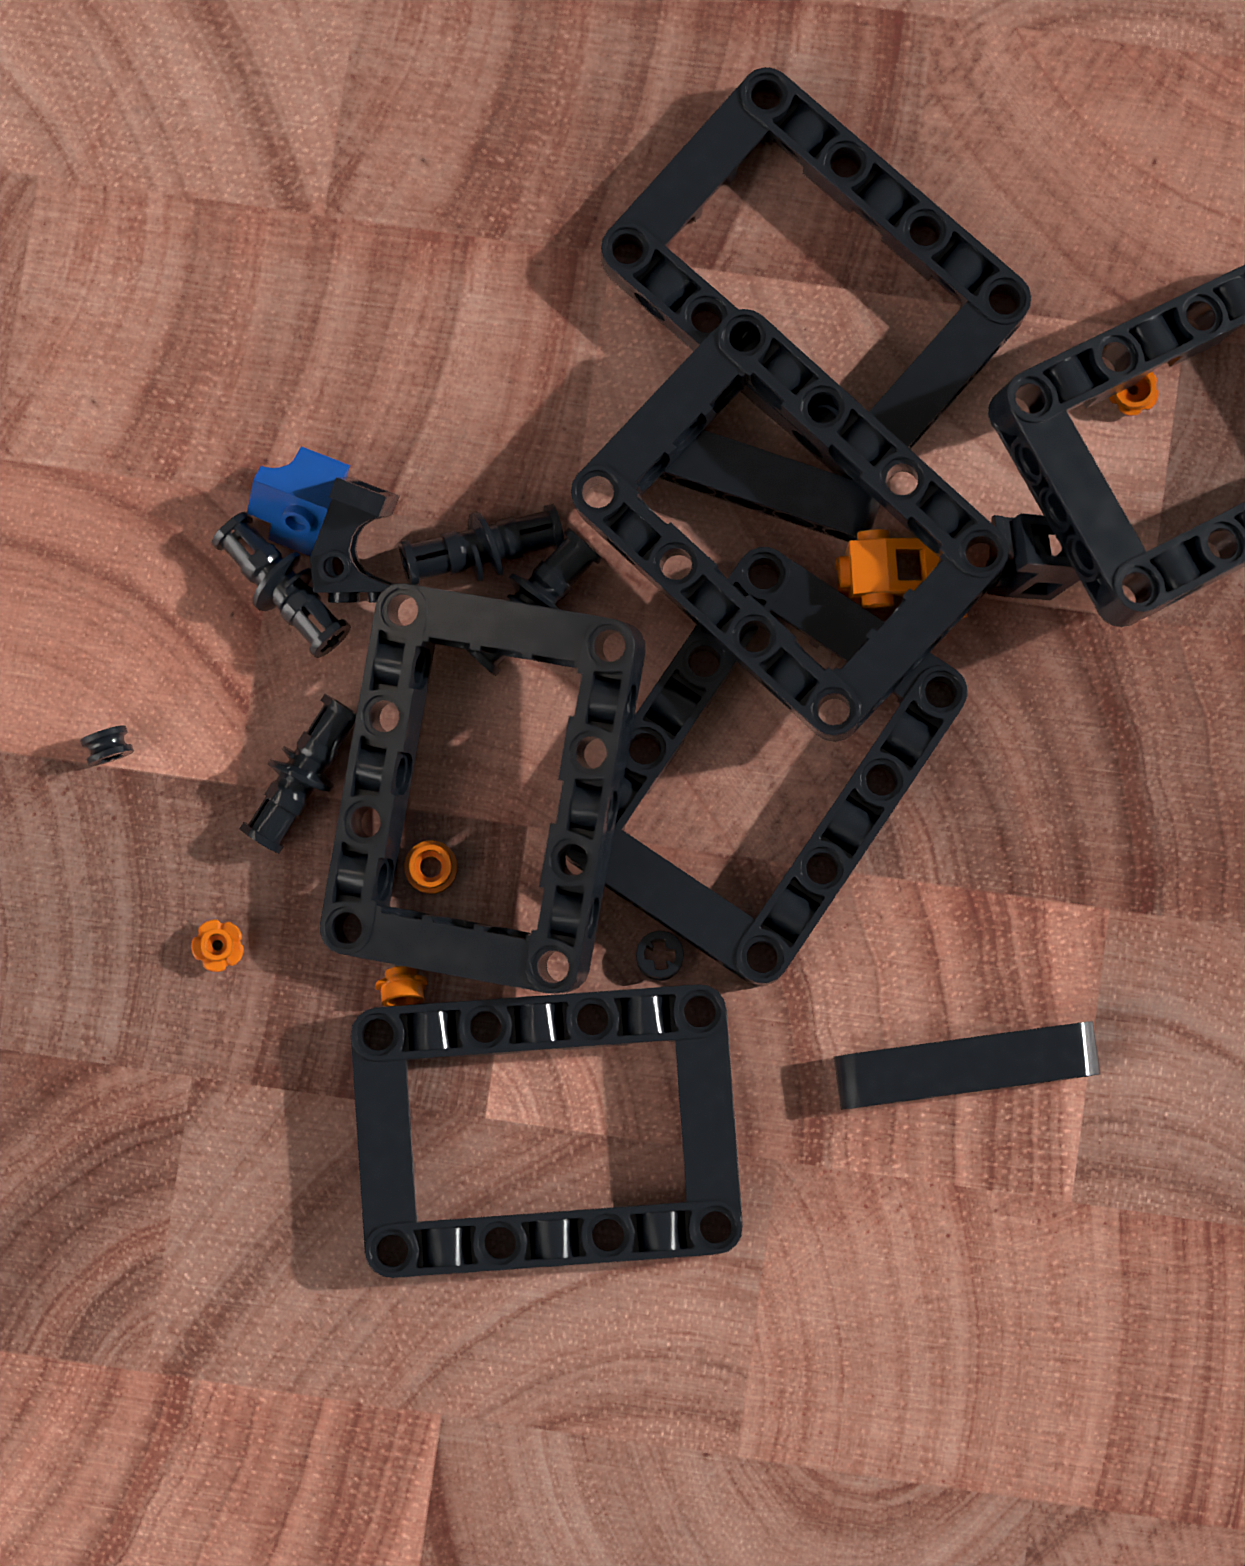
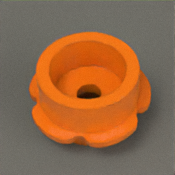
(1144, 399)
(213, 959)
(401, 987)

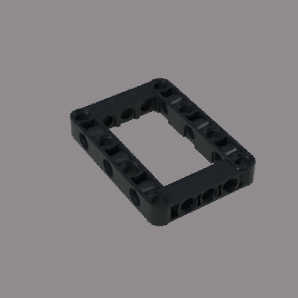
(876, 193)
(861, 449)
(1072, 486)
(382, 774)
(846, 829)
(544, 1024)

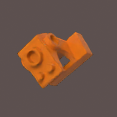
(870, 568)

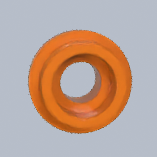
(418, 855)

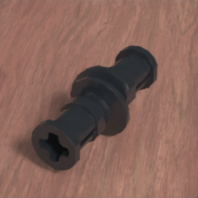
(481, 544)
(548, 583)
(280, 585)
(301, 774)

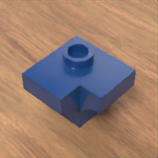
(296, 498)

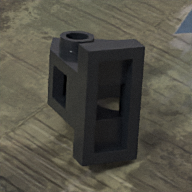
(350, 510)
(1030, 565)

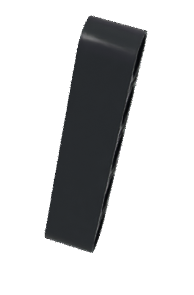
(774, 486)
(966, 1065)

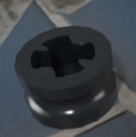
(107, 745)
(647, 966)

